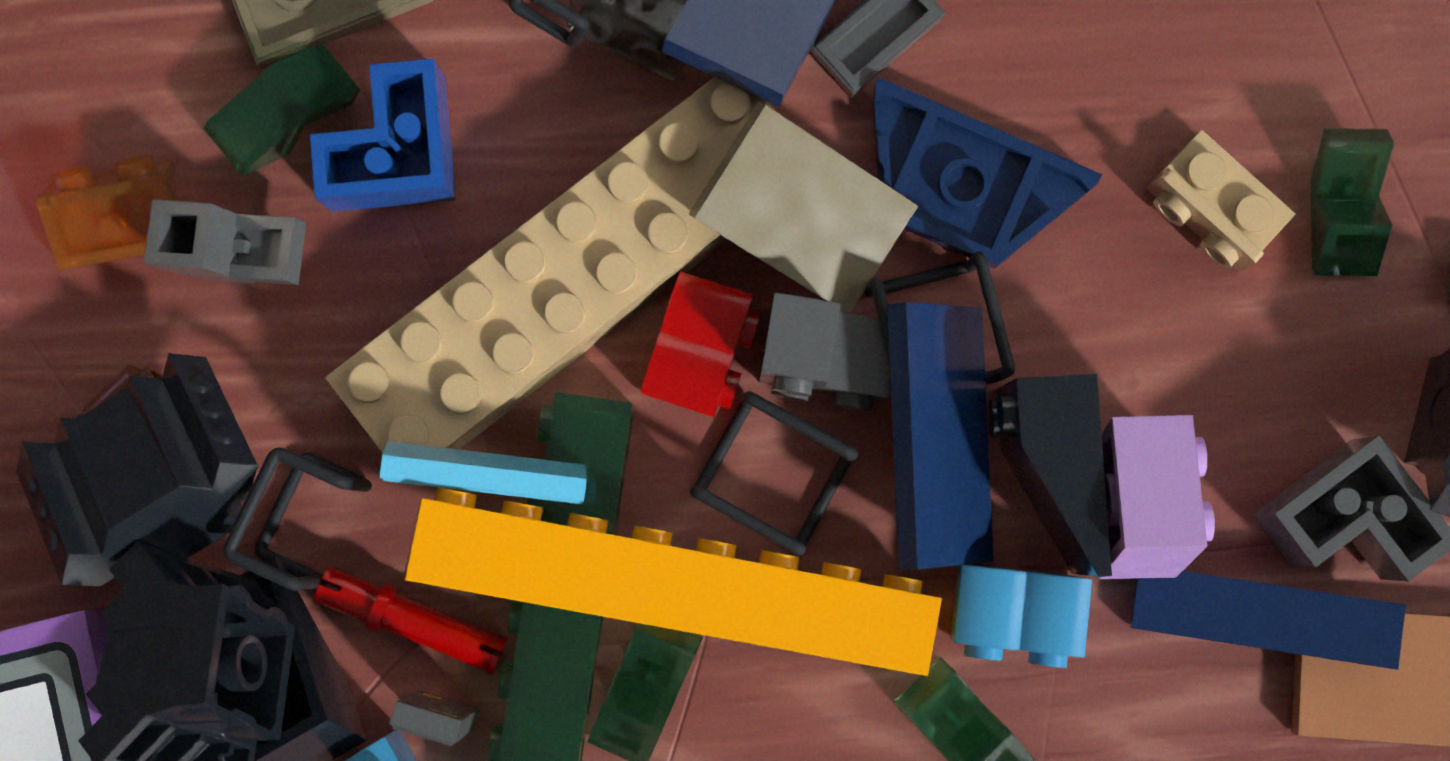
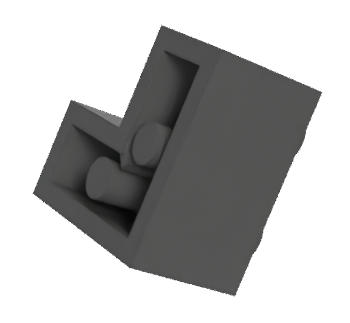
(824, 352)
(1362, 499)

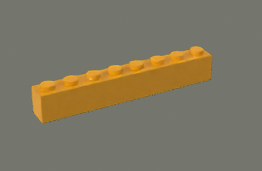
(671, 586)

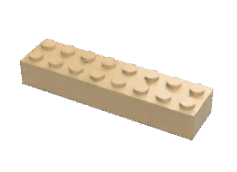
(548, 285)

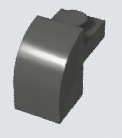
(224, 245)

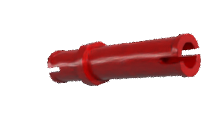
(409, 619)

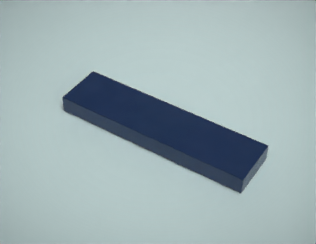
(1271, 617)

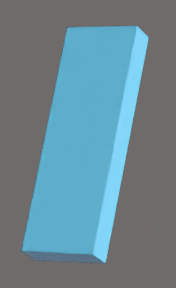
(483, 472)

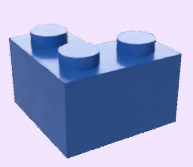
(402, 157)

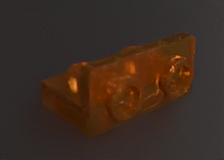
(103, 213)

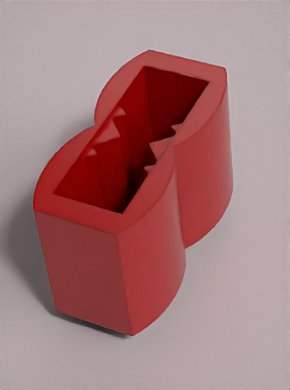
(699, 345)

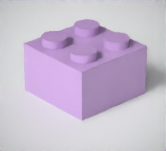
(1155, 495)

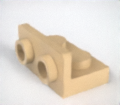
(1219, 203)

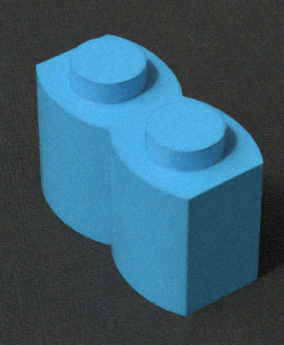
(1020, 612)

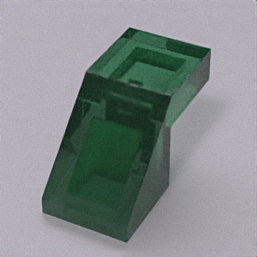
(276, 107)
(1346, 209)
(644, 691)
(957, 719)

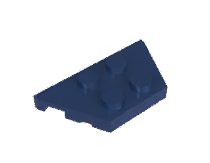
(968, 178)

